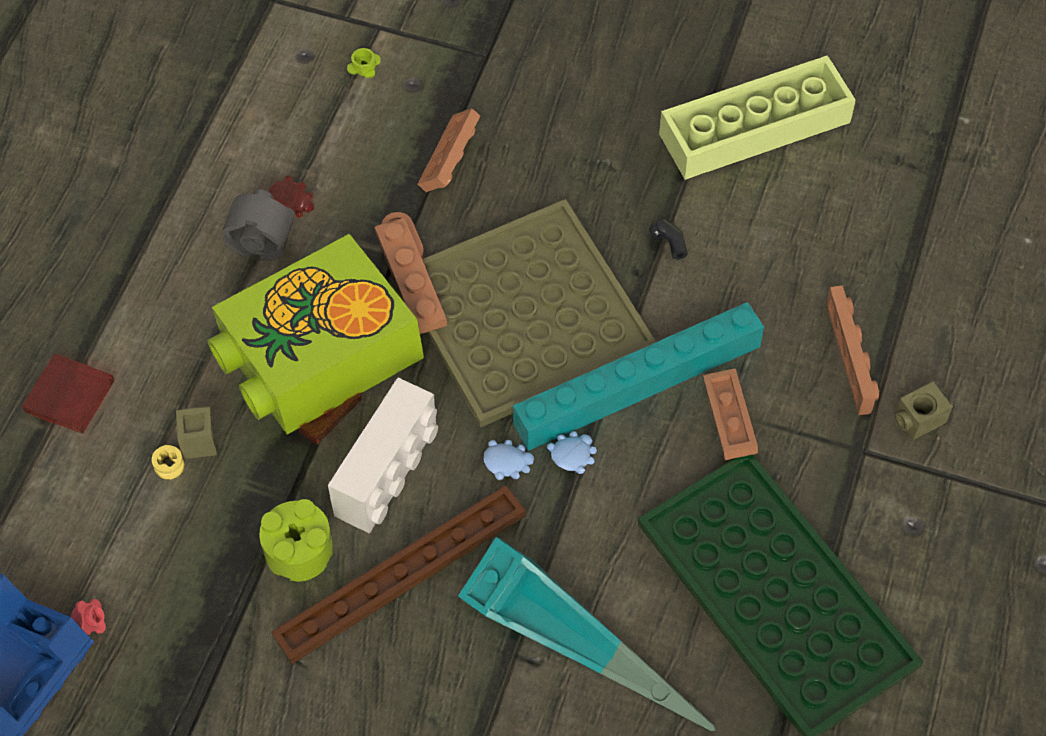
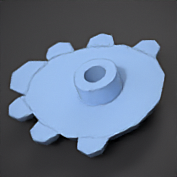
(572, 452)
(507, 459)

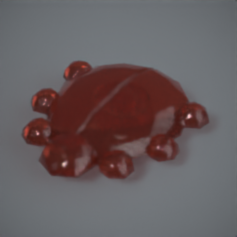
(292, 195)

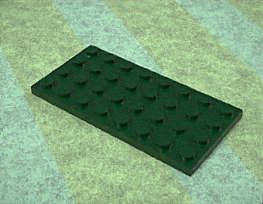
(779, 595)

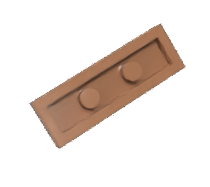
(449, 150)
(730, 414)

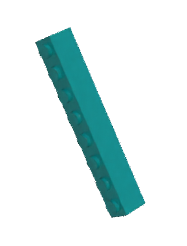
(637, 376)

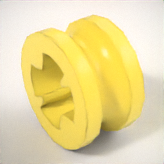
(174, 455)

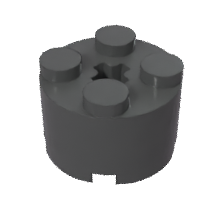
(257, 225)

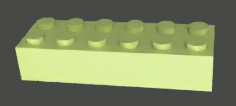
(756, 117)

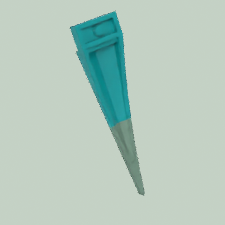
(530, 601)

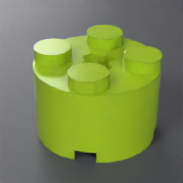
(301, 523)

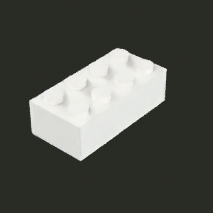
(383, 456)

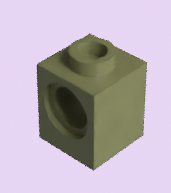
(927, 399)

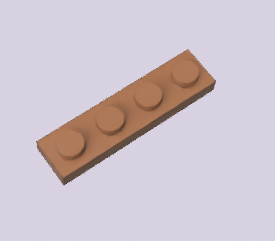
(410, 274)
(849, 344)

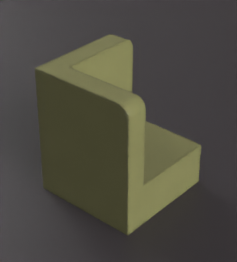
(195, 432)

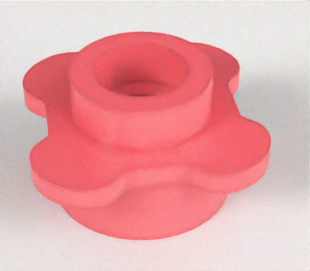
(89, 616)

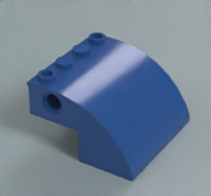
(35, 657)

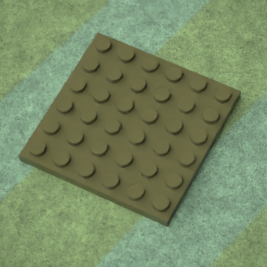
(529, 311)

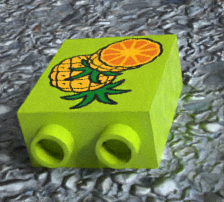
(315, 334)

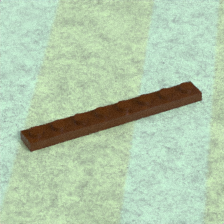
(398, 574)

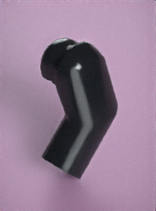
(672, 234)

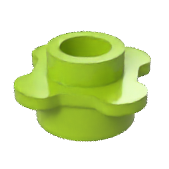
(366, 57)

